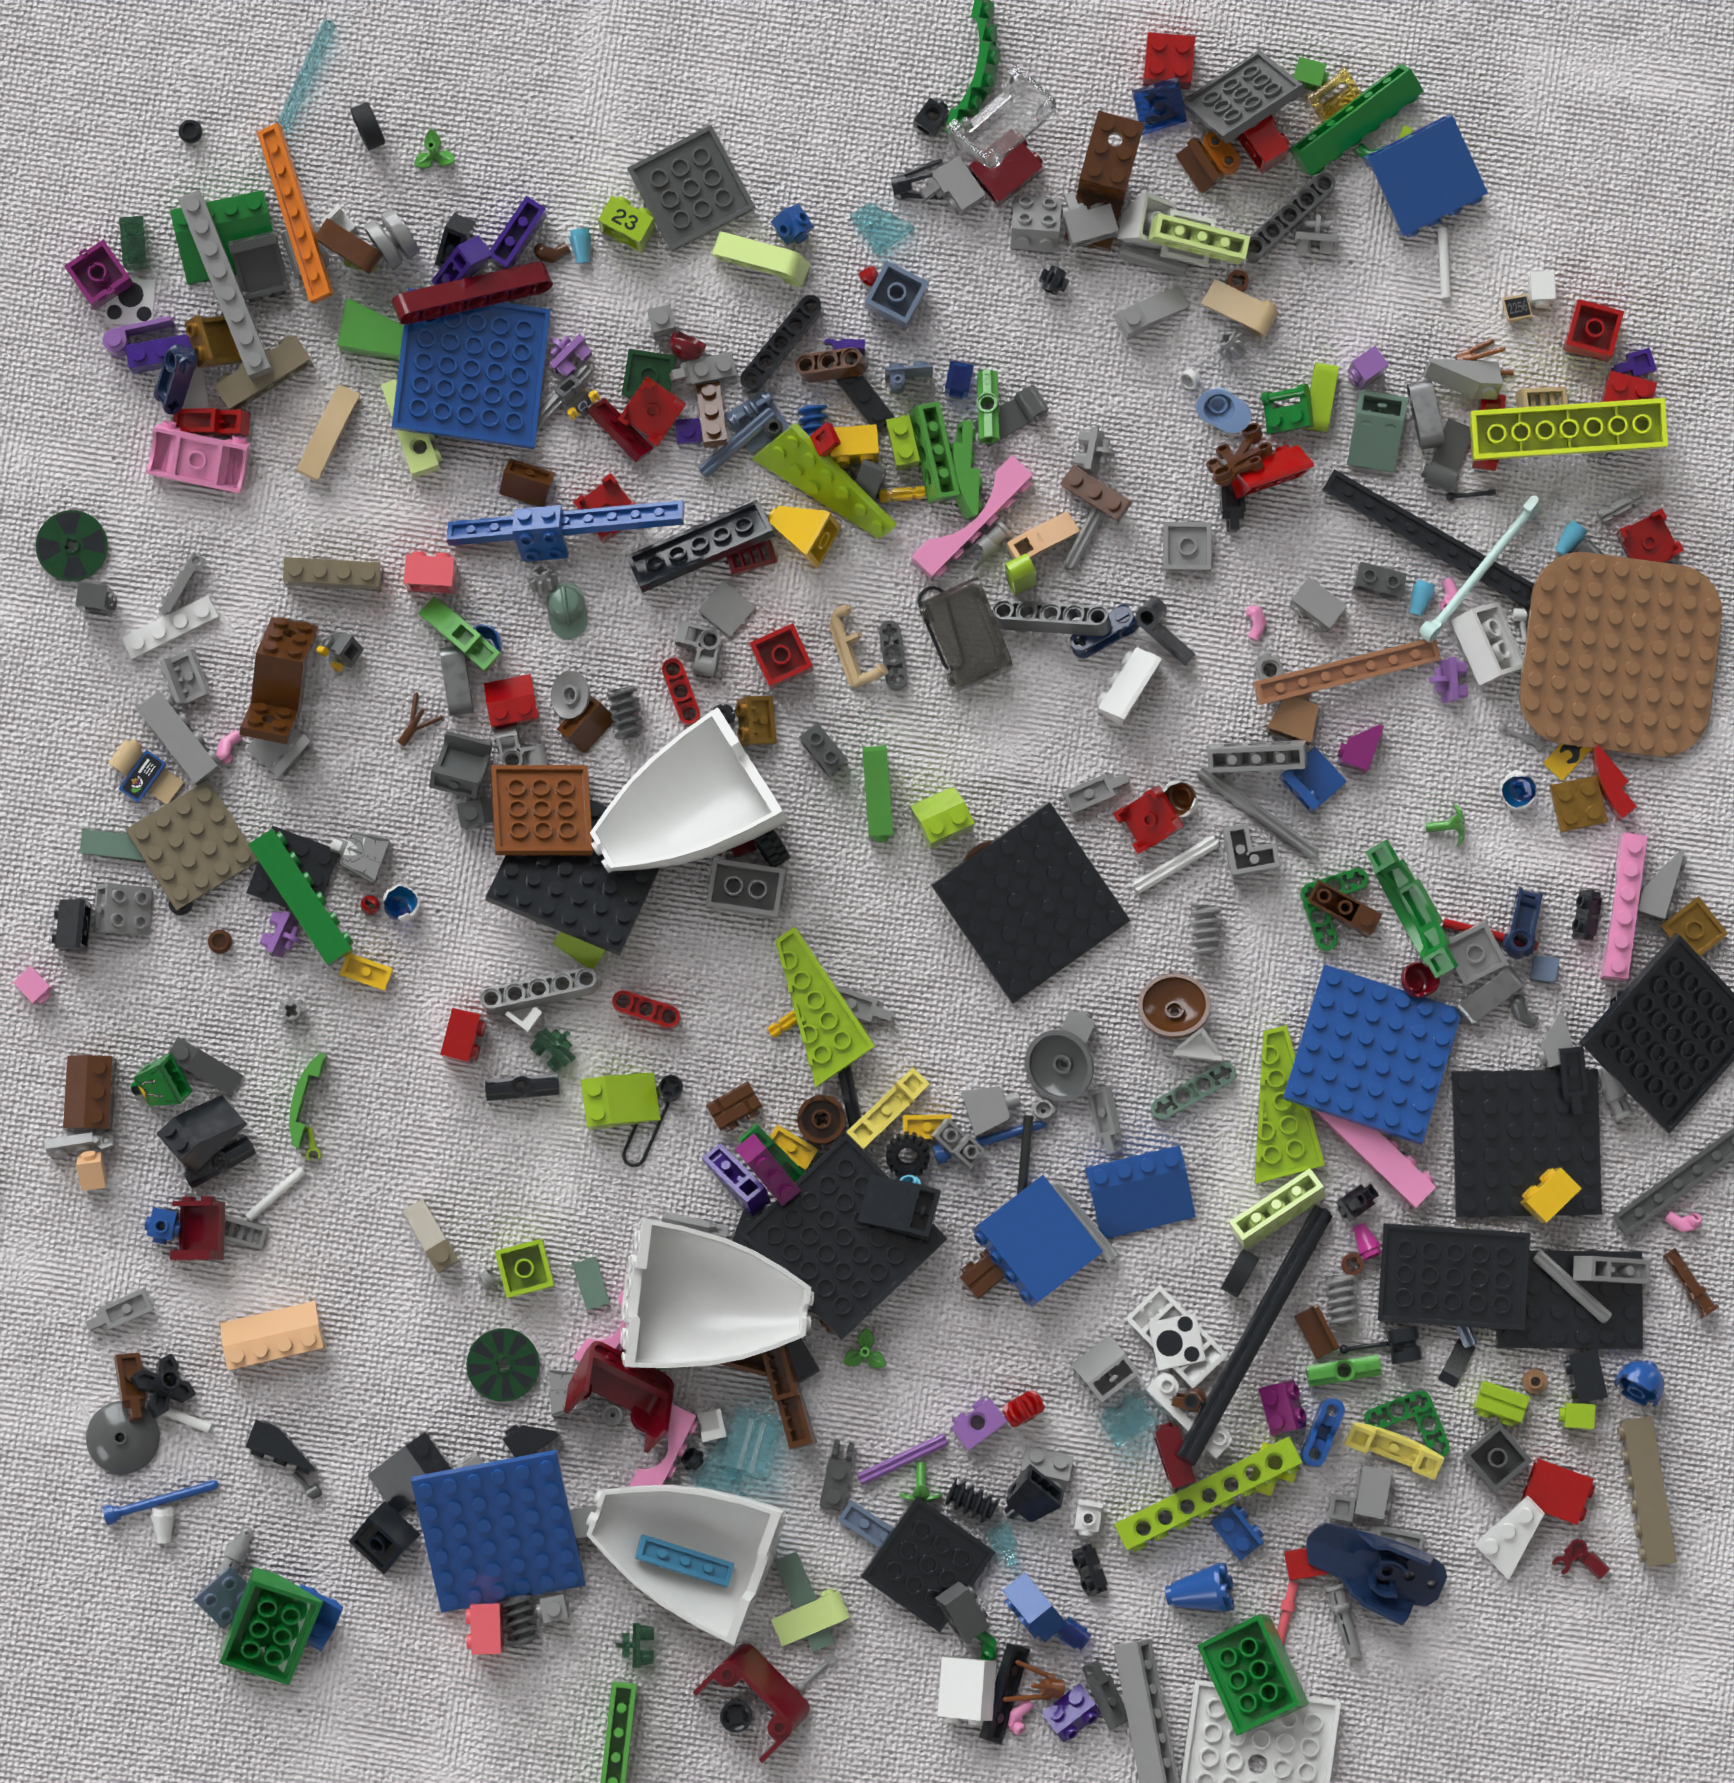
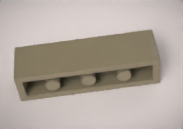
(286, 361)
(332, 573)

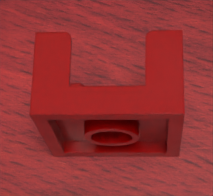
(652, 410)
(605, 495)
(1649, 539)
(1150, 819)

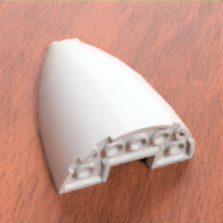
(687, 803)
(705, 1300)
(699, 1520)

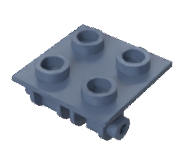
(898, 373)
(748, 411)
(222, 1597)

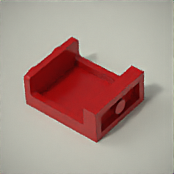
(1559, 1491)

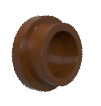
(220, 941)

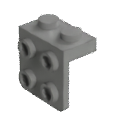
(1036, 223)

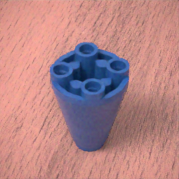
(1203, 1590)

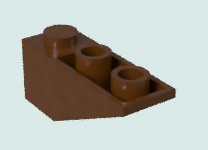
(1344, 909)

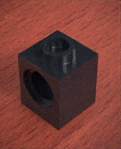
(929, 127)

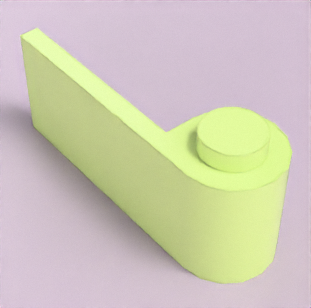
(811, 1617)

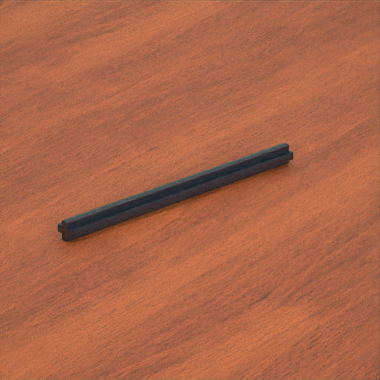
(1254, 1335)

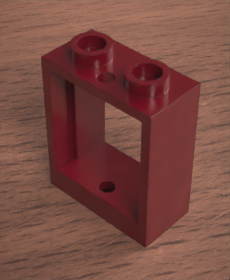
(1168, 1440)

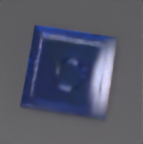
(1159, 105)

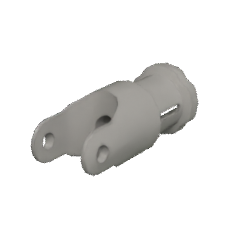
(988, 543)
(1614, 1095)
(236, 1551)

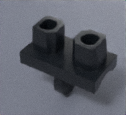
(1357, 1201)

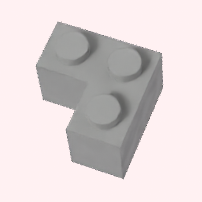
(1244, 858)

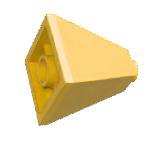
(806, 530)

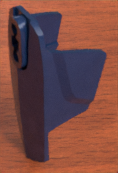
(1375, 1569)

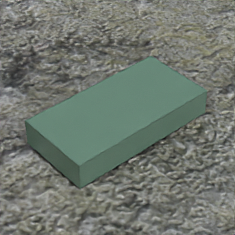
(591, 1283)

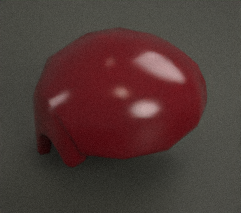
(685, 346)
(1419, 980)

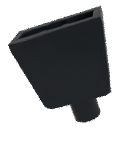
(1033, 1496)

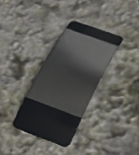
(1456, 1364)

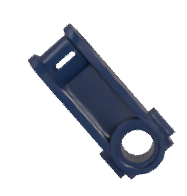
(175, 377)
(1123, 625)
(1523, 923)

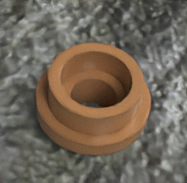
(1527, 1381)

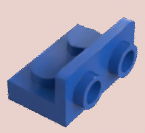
(1237, 1532)

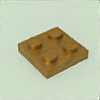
(1578, 803)
(1696, 926)

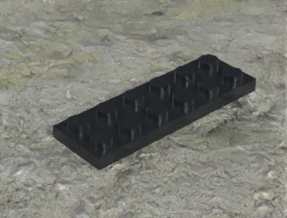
(700, 546)

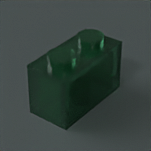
(134, 243)

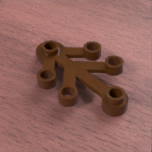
(1226, 474)

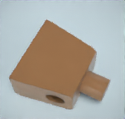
(1295, 718)

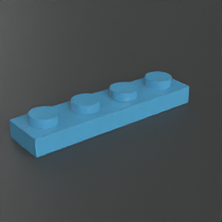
(684, 1561)

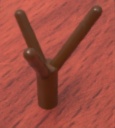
(413, 727)

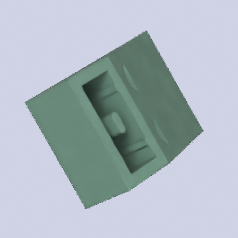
(1376, 431)

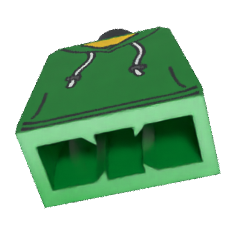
(161, 1082)

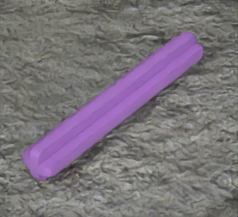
(902, 1459)

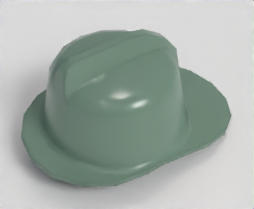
(567, 610)

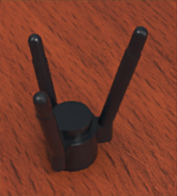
(902, 182)

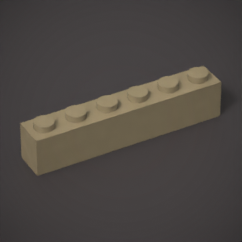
(1647, 1490)

